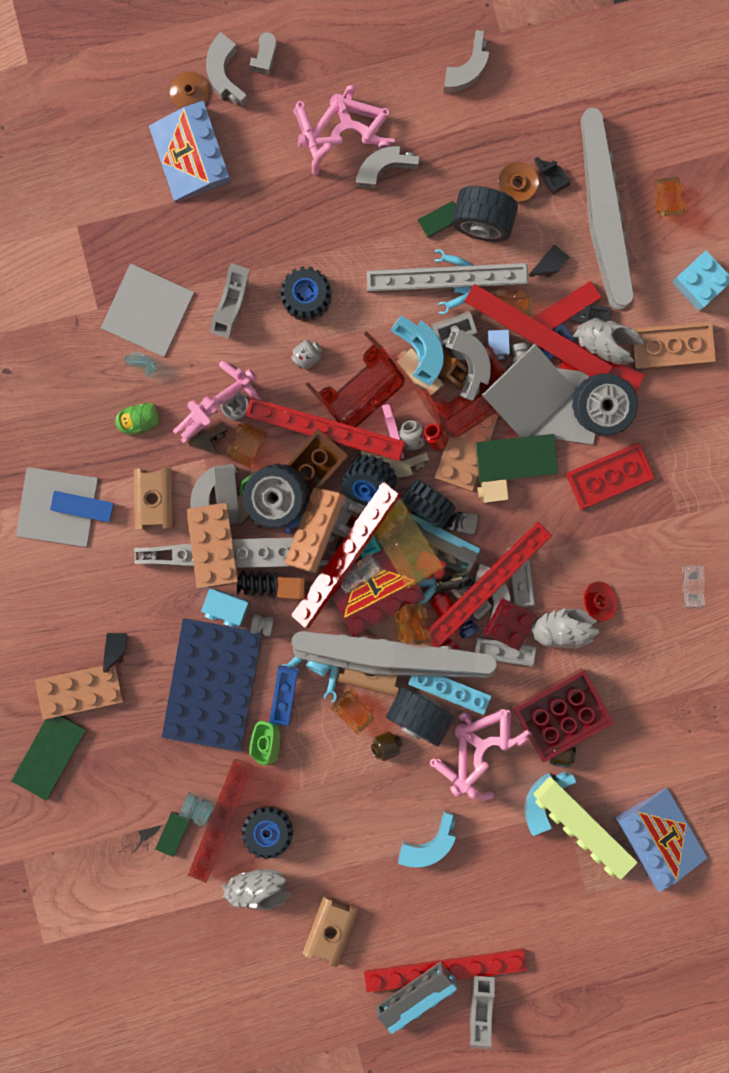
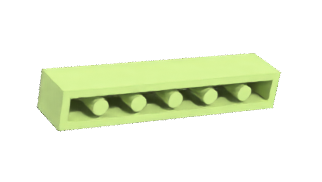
(585, 828)

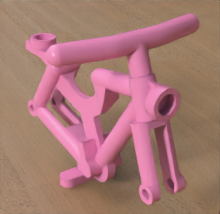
(342, 105)
(200, 413)
(465, 733)

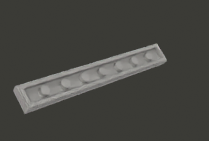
(447, 277)

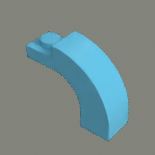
(426, 345)
(534, 815)
(427, 854)

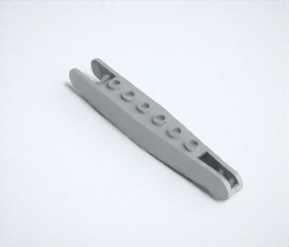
(604, 211)
(248, 553)
(390, 657)

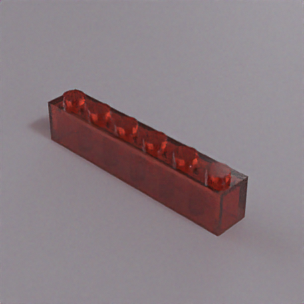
(220, 820)

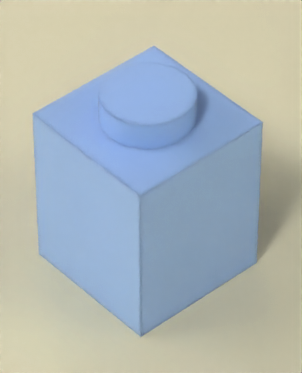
(499, 342)

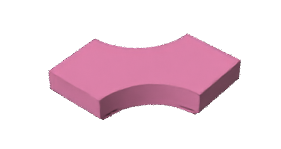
(390, 421)

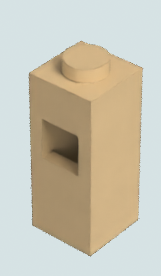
(407, 363)

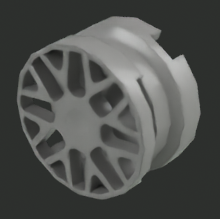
(236, 407)

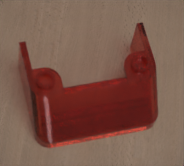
(365, 390)
(461, 413)

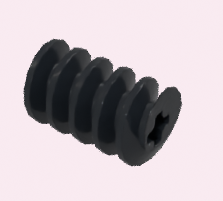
(257, 583)

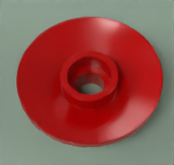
(600, 601)

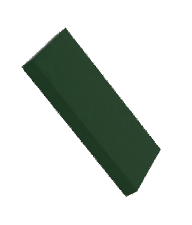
(516, 458)
(48, 756)

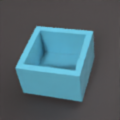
(702, 280)
(226, 607)

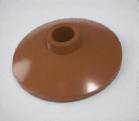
(199, 92)
(518, 172)

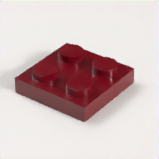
(510, 624)

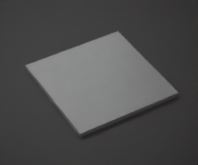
(147, 310)
(529, 392)
(562, 421)
(41, 523)

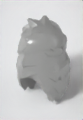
(602, 339)
(565, 629)
(256, 890)

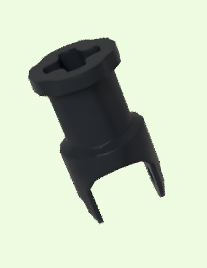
(454, 581)

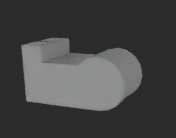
(266, 54)

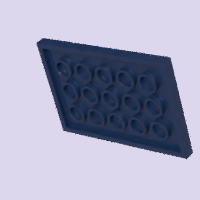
(211, 685)

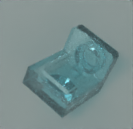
(139, 359)

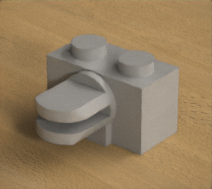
(444, 327)

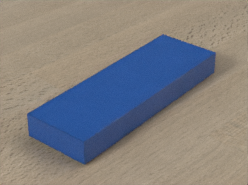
(82, 506)
(284, 695)

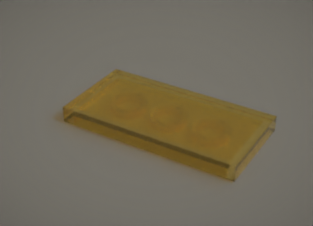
(407, 546)

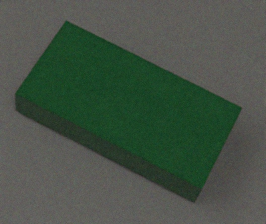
(437, 219)
(172, 834)

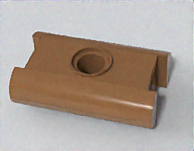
(153, 483)
(378, 683)
(330, 946)

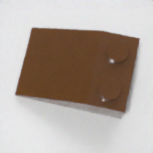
(317, 460)

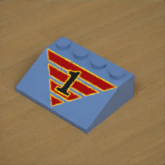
(189, 152)
(661, 839)

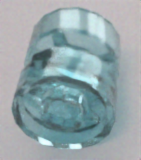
(196, 809)

